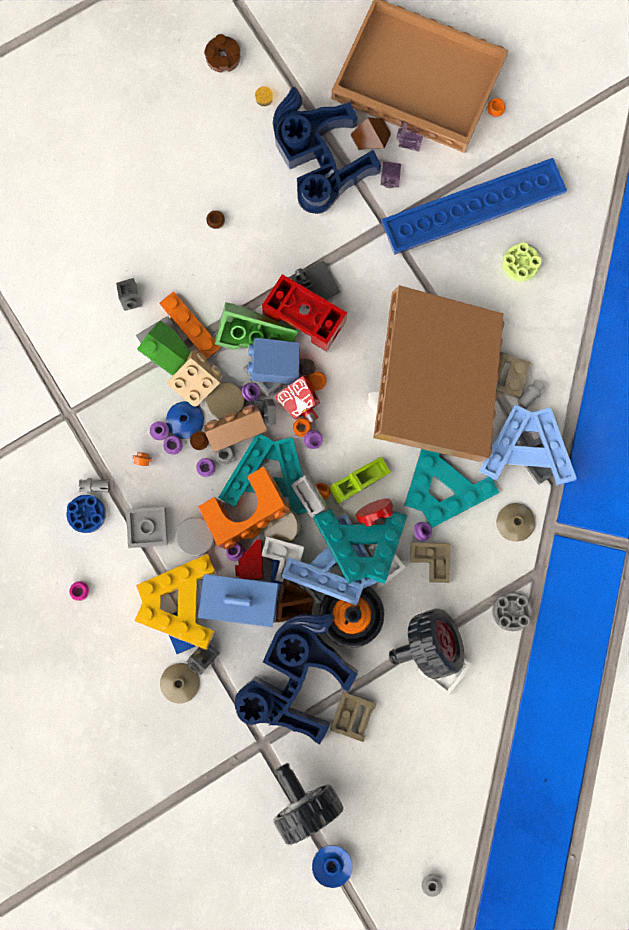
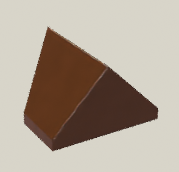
(371, 134)
(292, 601)

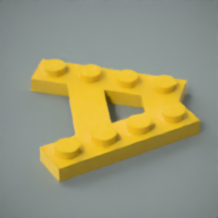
(185, 581)

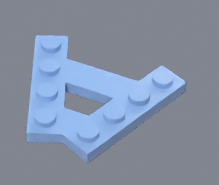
(552, 455)
(317, 574)

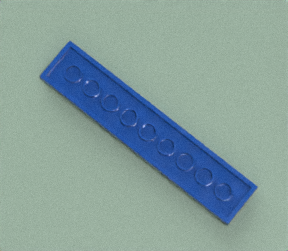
(473, 206)

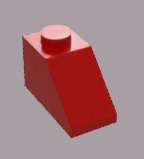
(251, 563)

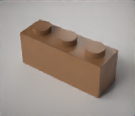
(234, 427)

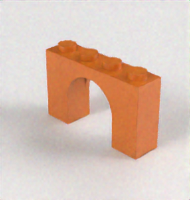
(270, 506)

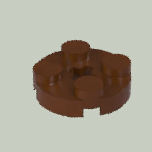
(217, 45)

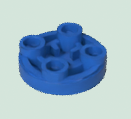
(86, 513)

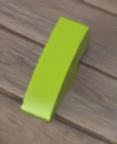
(359, 480)

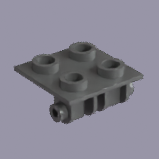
(318, 280)

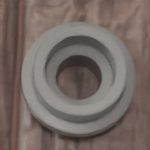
(229, 459)
(431, 879)

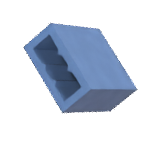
(274, 361)

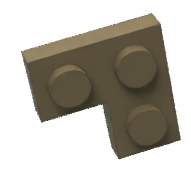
(436, 555)

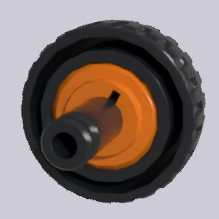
(354, 624)

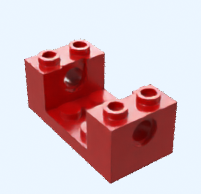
(322, 321)

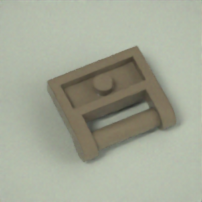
(515, 376)
(346, 715)

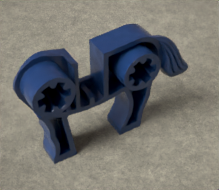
(300, 140)
(292, 652)

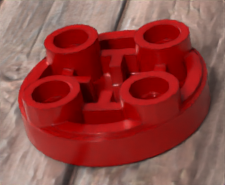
(374, 511)

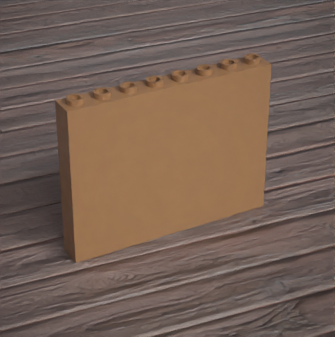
(419, 74)
(439, 375)

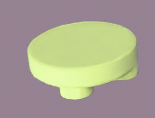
(521, 262)

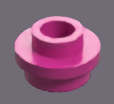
(73, 591)

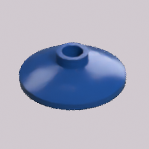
(193, 423)
(334, 876)

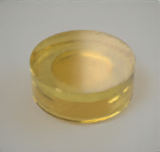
(264, 96)

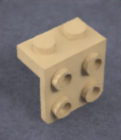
(195, 378)

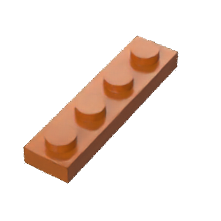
(189, 325)

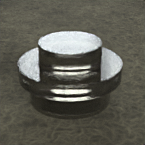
(307, 367)

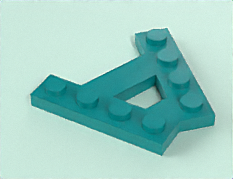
(261, 449)
(465, 496)
(341, 537)

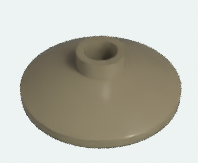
(506, 524)
(189, 681)

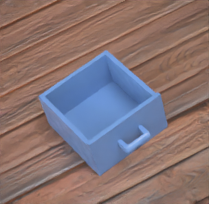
(239, 600)

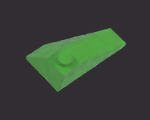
(241, 325)
(164, 348)

